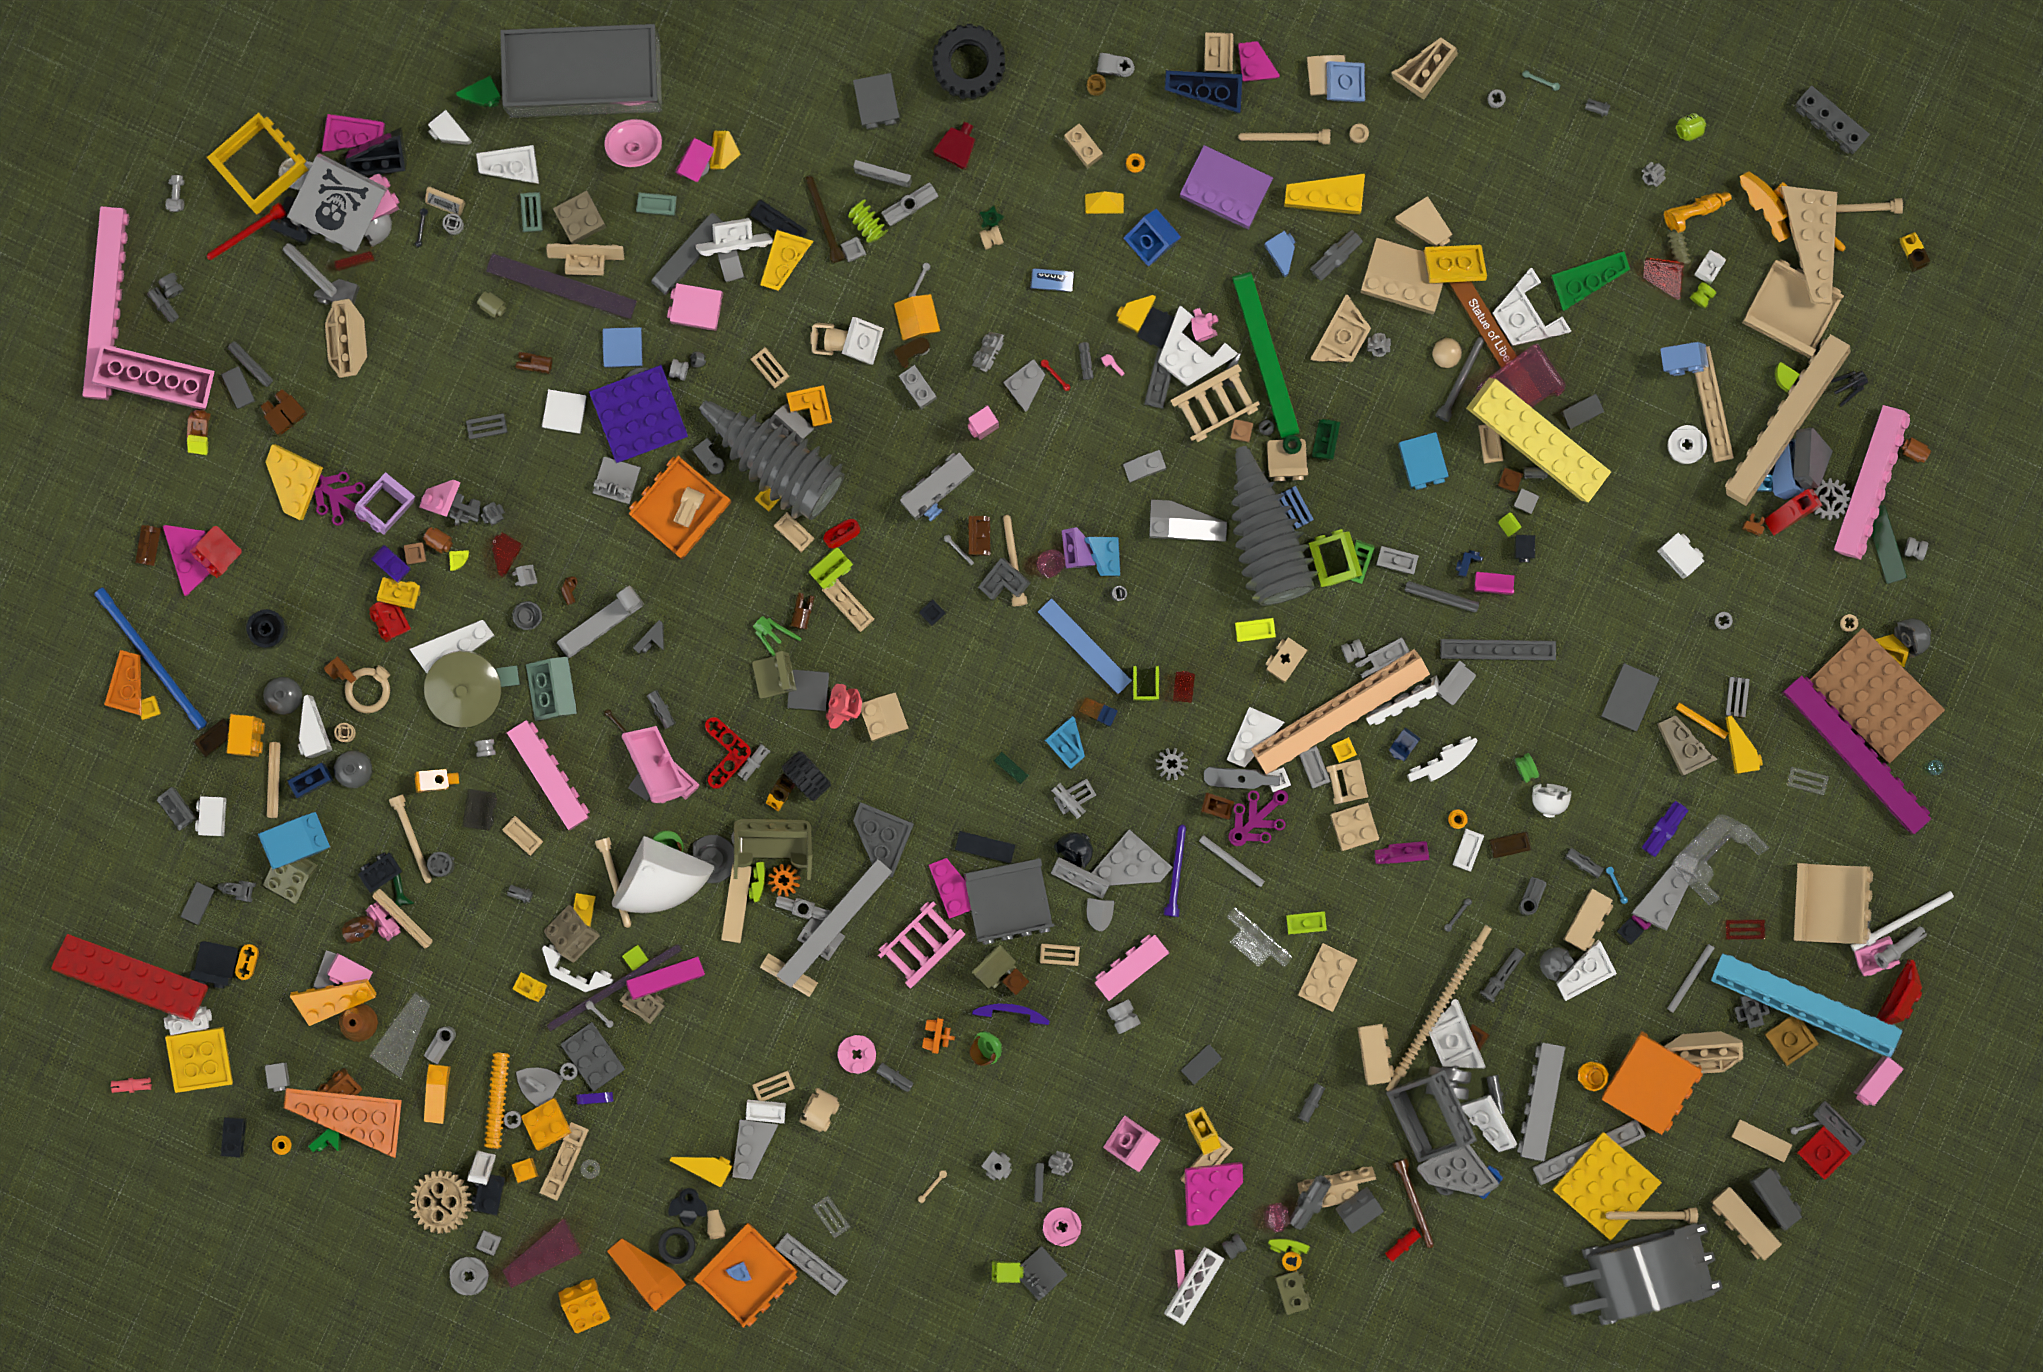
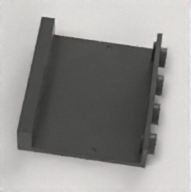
(1008, 901)

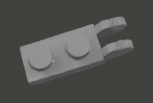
(1384, 656)

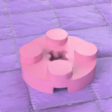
(855, 1043)
(1057, 1236)

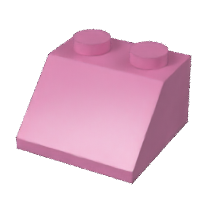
(1131, 1143)

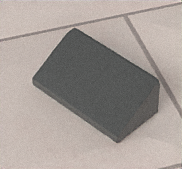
(1582, 411)
(1201, 1064)

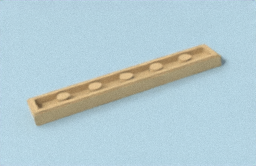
(1713, 412)

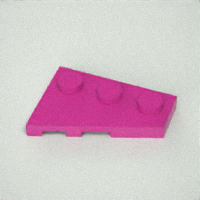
(951, 888)

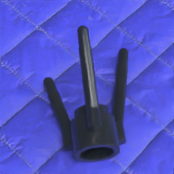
(1856, 380)

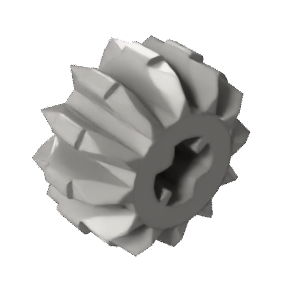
(1171, 757)

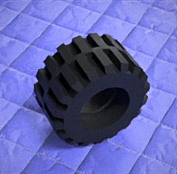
(806, 776)

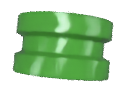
(1526, 767)

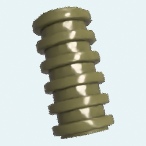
(1679, 247)

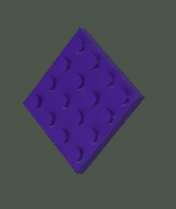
(638, 413)

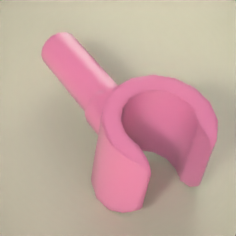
(1108, 359)

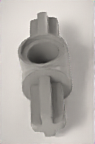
(792, 905)

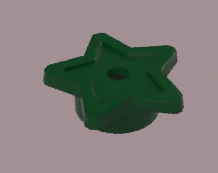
(991, 213)

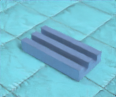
(1303, 521)

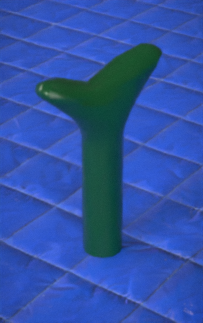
(400, 897)

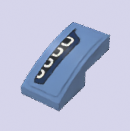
(1052, 280)

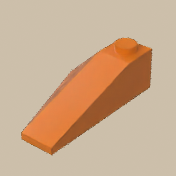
(649, 1276)

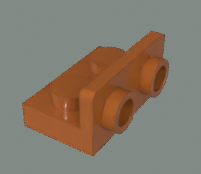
(341, 1084)

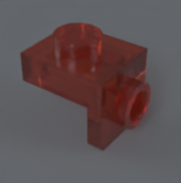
(1183, 686)

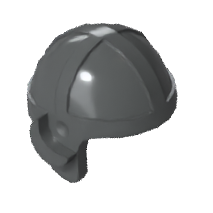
(1554, 961)

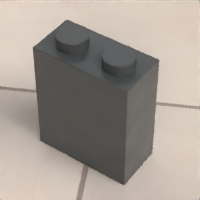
(876, 101)

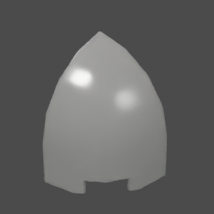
(378, 229)
(1099, 913)

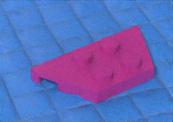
(189, 570)

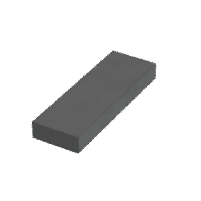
(1158, 384)
(1839, 1127)

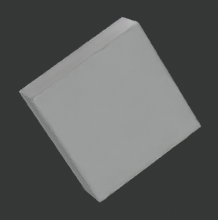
(853, 249)
(1526, 501)
(488, 1242)

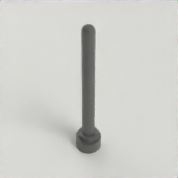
(1444, 412)

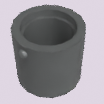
(441, 864)

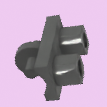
(462, 512)

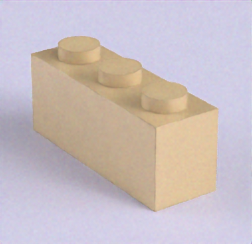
(1588, 920)

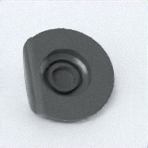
(717, 852)

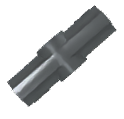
(1336, 255)
(1310, 1202)

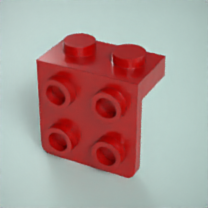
(215, 551)

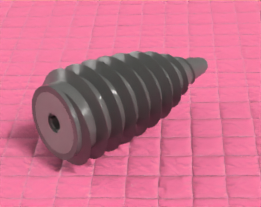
(778, 461)
(1268, 538)

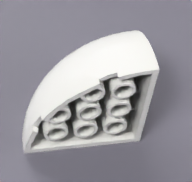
(660, 878)

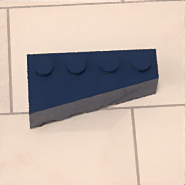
(1211, 88)

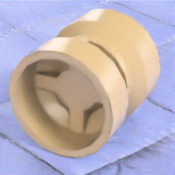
(991, 237)
(347, 730)

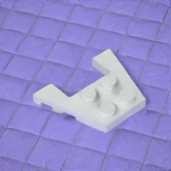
(1520, 319)
(1187, 359)

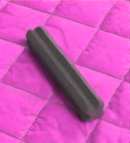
(250, 364)

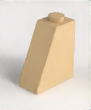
(1425, 223)

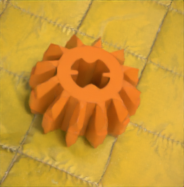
(780, 885)

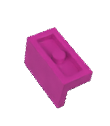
(694, 160)
(1494, 583)

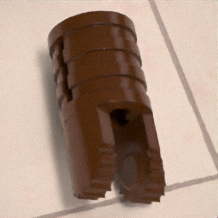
(538, 363)
(801, 615)

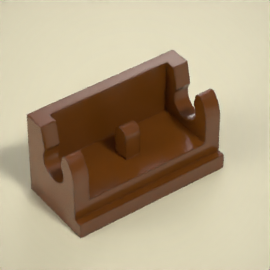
(979, 536)

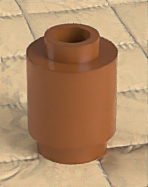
(1915, 450)
(438, 540)

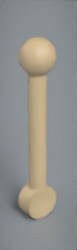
(922, 1198)

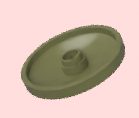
(462, 688)

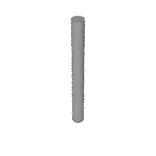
(1232, 861)
(1690, 978)

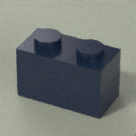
(310, 780)

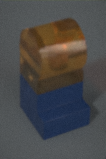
(1098, 711)

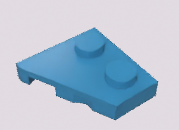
(1105, 554)
(1067, 743)

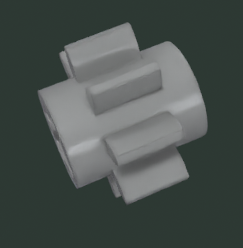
(1653, 174)
(1379, 344)
(1060, 1163)

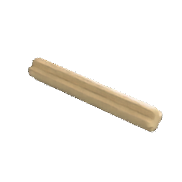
(273, 780)
(413, 929)

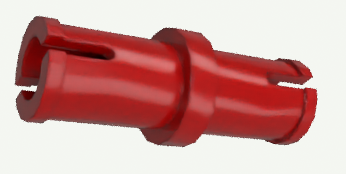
(1403, 1244)

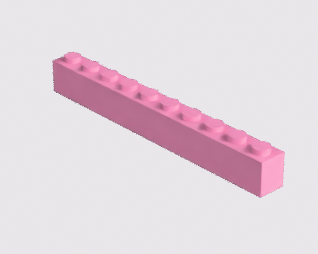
(105, 293)

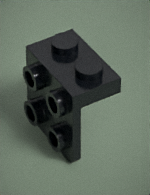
(215, 964)

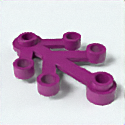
(336, 496)
(1256, 820)

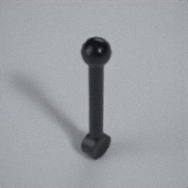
(423, 212)

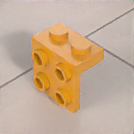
(583, 1305)

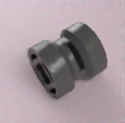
(171, 287)
(1234, 1246)

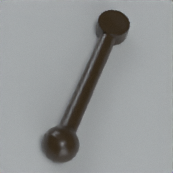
(608, 713)

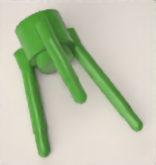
(764, 627)

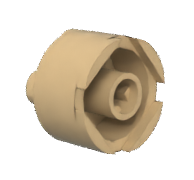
(819, 1110)

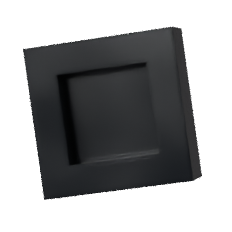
(932, 612)
(1630, 931)

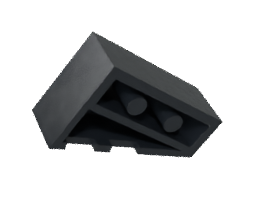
(379, 155)

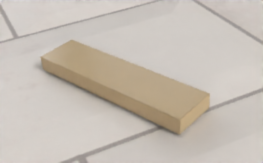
(736, 905)

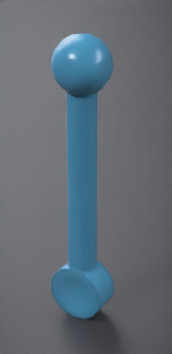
(1610, 870)

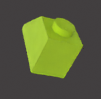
(1006, 1271)

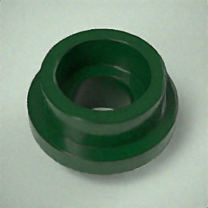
(1292, 438)

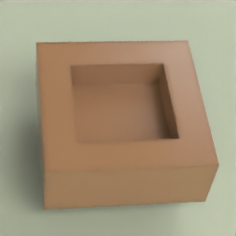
(1241, 430)
(415, 553)

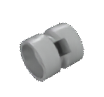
(1123, 1016)

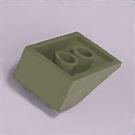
(995, 967)

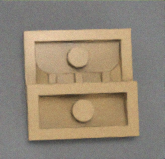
(1318, 72)

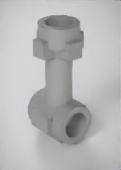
(175, 204)

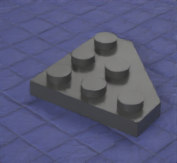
(882, 835)

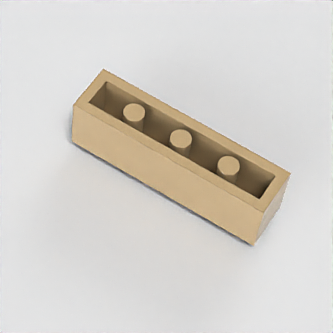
(1746, 1223)

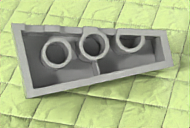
(936, 486)

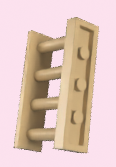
(1216, 384)

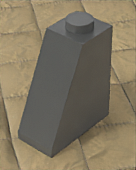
(1811, 458)

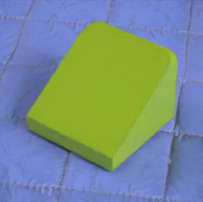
(1509, 524)

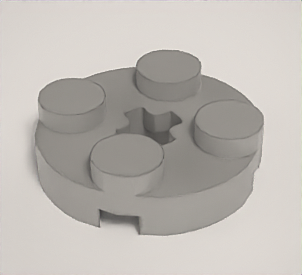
(479, 1271)

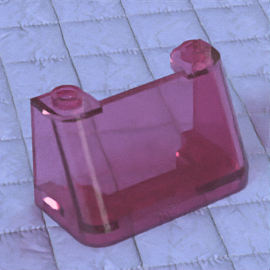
(1530, 377)

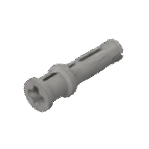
(1894, 951)

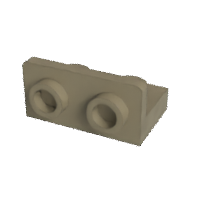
(646, 1007)

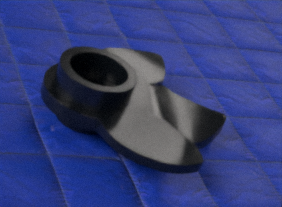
(688, 1209)

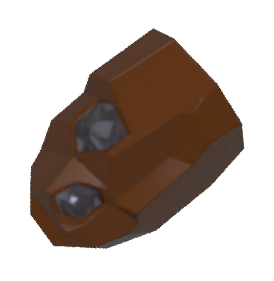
(358, 929)

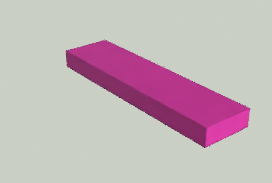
(665, 978)

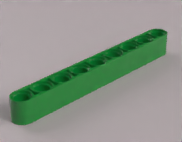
(1265, 354)

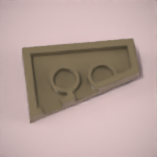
(1684, 747)

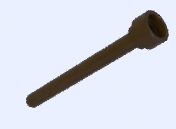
(836, 253)

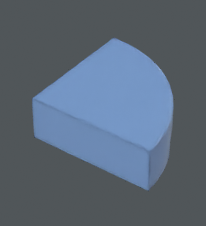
(739, 1272)

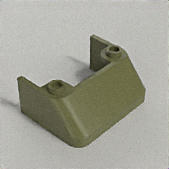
(772, 840)

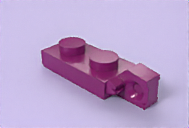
(1402, 853)

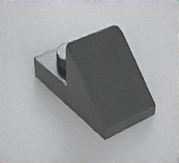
(655, 634)

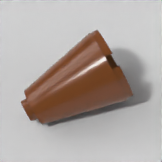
(365, 1025)

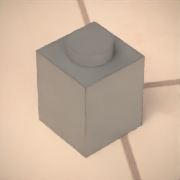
(277, 1076)

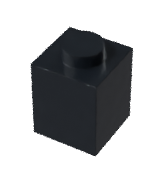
(1524, 548)

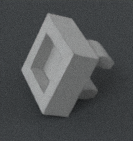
(525, 575)

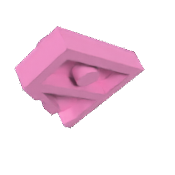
(440, 497)

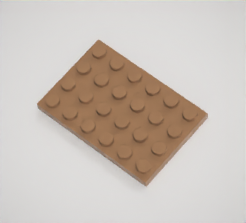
(1876, 695)

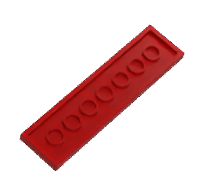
(129, 977)

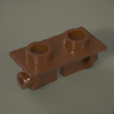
(148, 545)

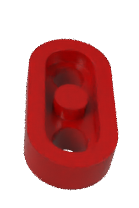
(841, 533)

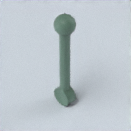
(1555, 86)

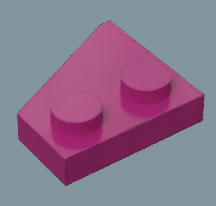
(1255, 63)

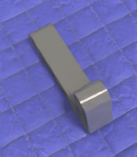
(600, 623)

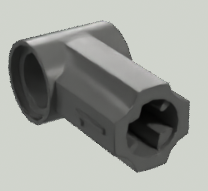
(1533, 895)

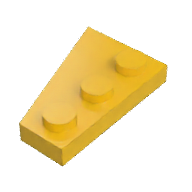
(783, 257)

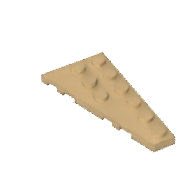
(1813, 230)

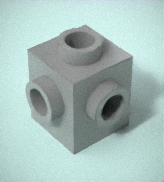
(995, 1158)

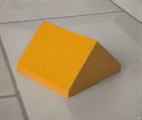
(916, 317)

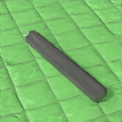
(1441, 596)

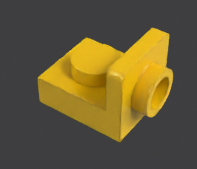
(530, 987)

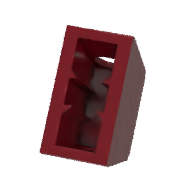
(956, 146)

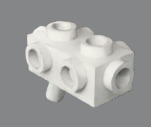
(179, 1025)

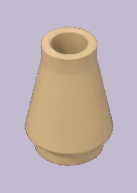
(715, 1225)

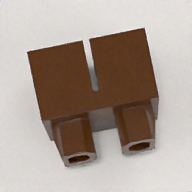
(289, 406)

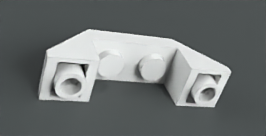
(598, 980)

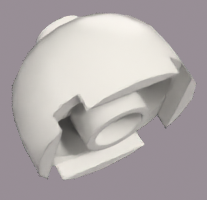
(1551, 799)

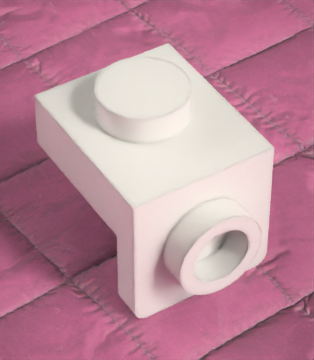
(1710, 267)

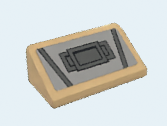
(444, 201)

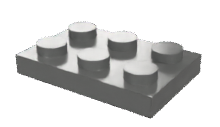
(593, 1056)

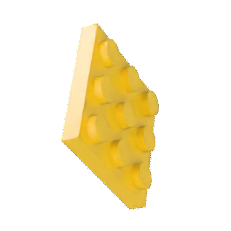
(199, 1059)

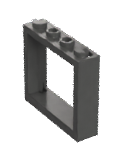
(1450, 1108)

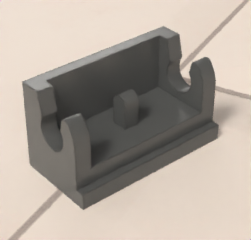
(176, 808)

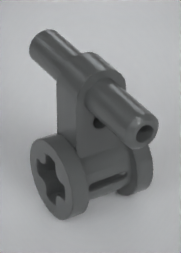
(242, 890)

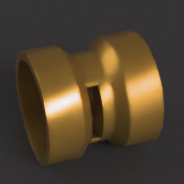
(1096, 81)

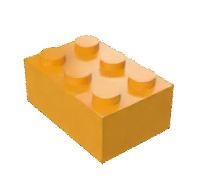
(245, 736)

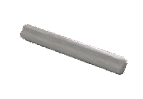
(309, 269)

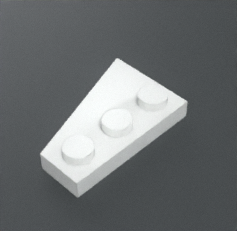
(510, 163)

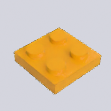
(546, 1124)

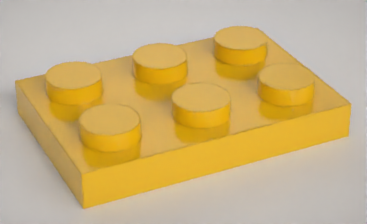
(1455, 263)

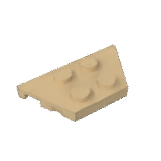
(1343, 335)

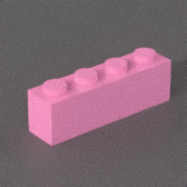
(1132, 967)

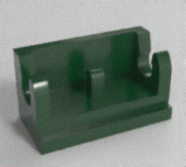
(1326, 439)

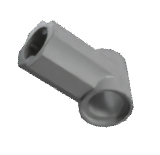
(439, 1045)

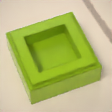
(635, 958)

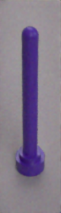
(1172, 907)

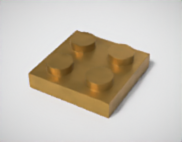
(1791, 1039)

